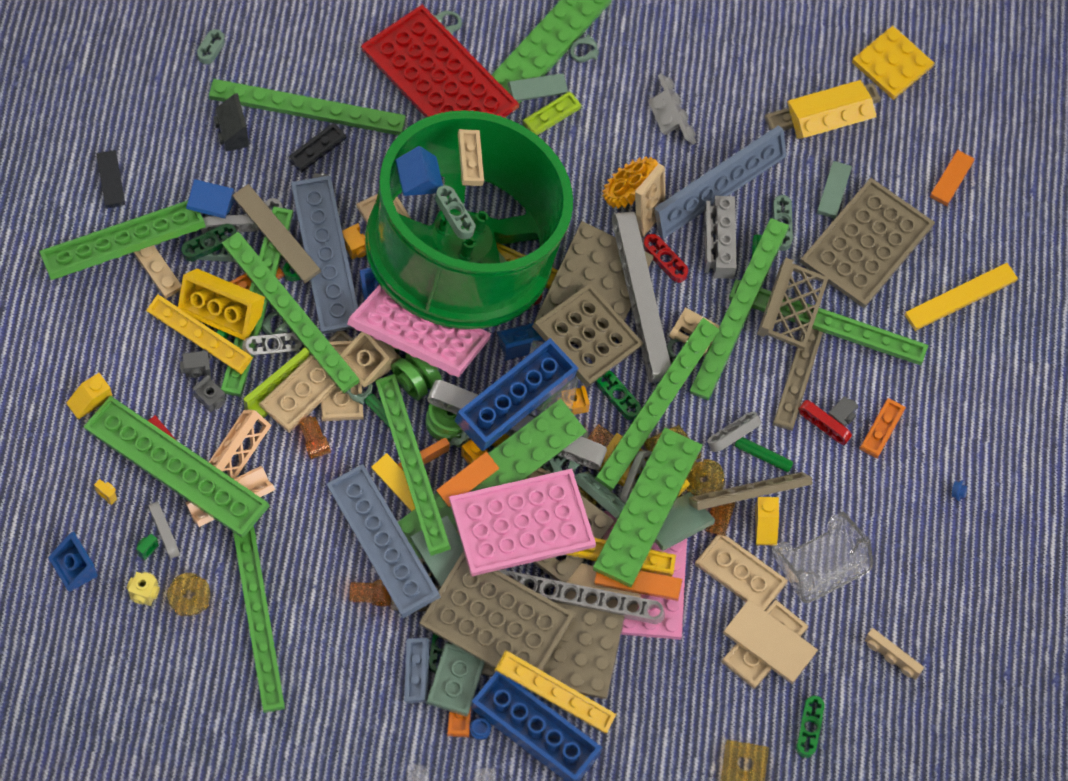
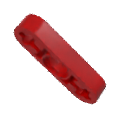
(667, 267)
(825, 422)

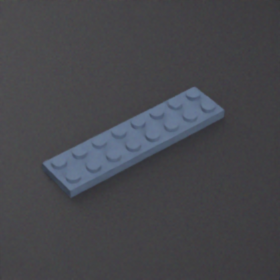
(720, 181)
(325, 245)
(383, 541)

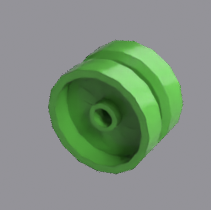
(415, 375)
(442, 423)

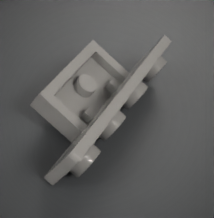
(669, 112)

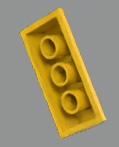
(831, 109)
(220, 303)

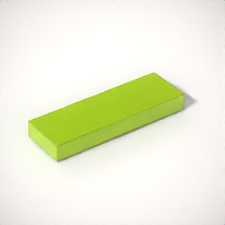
(552, 113)

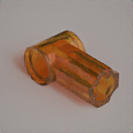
(316, 443)
(369, 592)

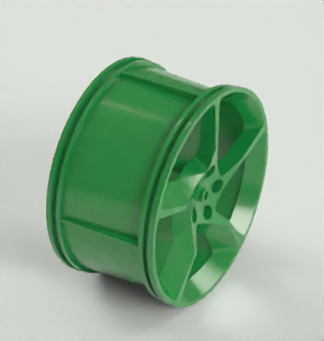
(462, 279)

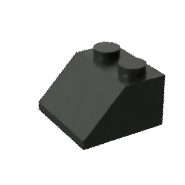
(231, 124)

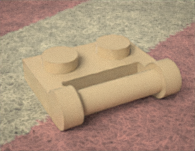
(687, 323)

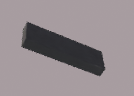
(317, 147)
(110, 179)

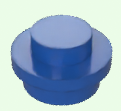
(959, 490)
(480, 728)

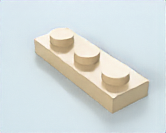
(470, 157)
(158, 271)
(893, 654)

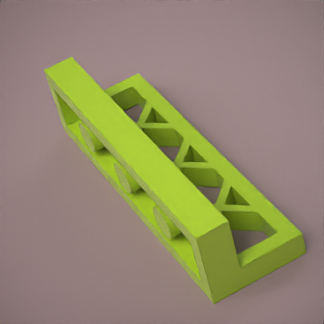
(252, 400)

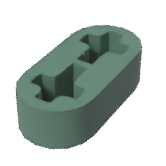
(208, 44)

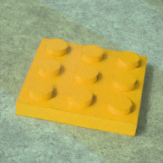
(892, 62)

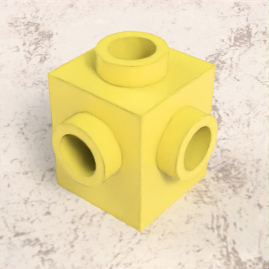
(144, 594)

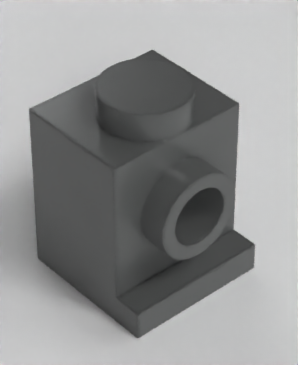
(195, 364)
(212, 401)
(844, 411)

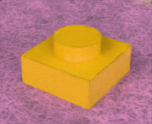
(106, 491)

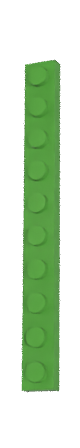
(309, 107)
(739, 309)
(291, 312)
(849, 329)
(233, 381)
(656, 404)
(413, 465)
(259, 622)

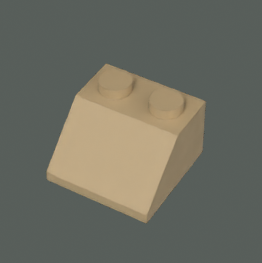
(369, 358)

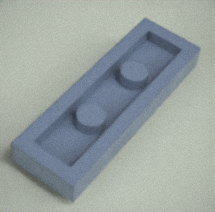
(416, 670)

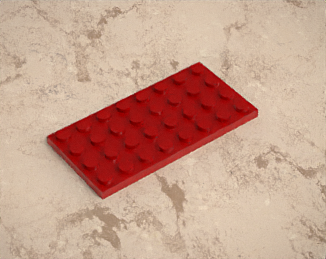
(435, 68)

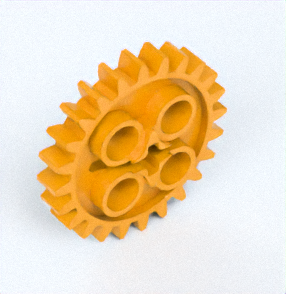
(626, 181)

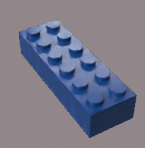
(516, 394)
(536, 728)

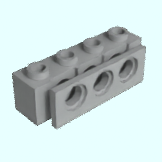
(725, 237)

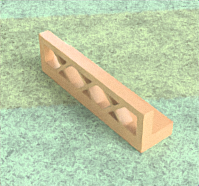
(234, 441)
(254, 480)

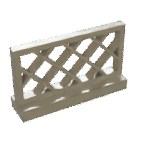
(775, 302)

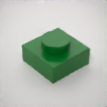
(147, 546)

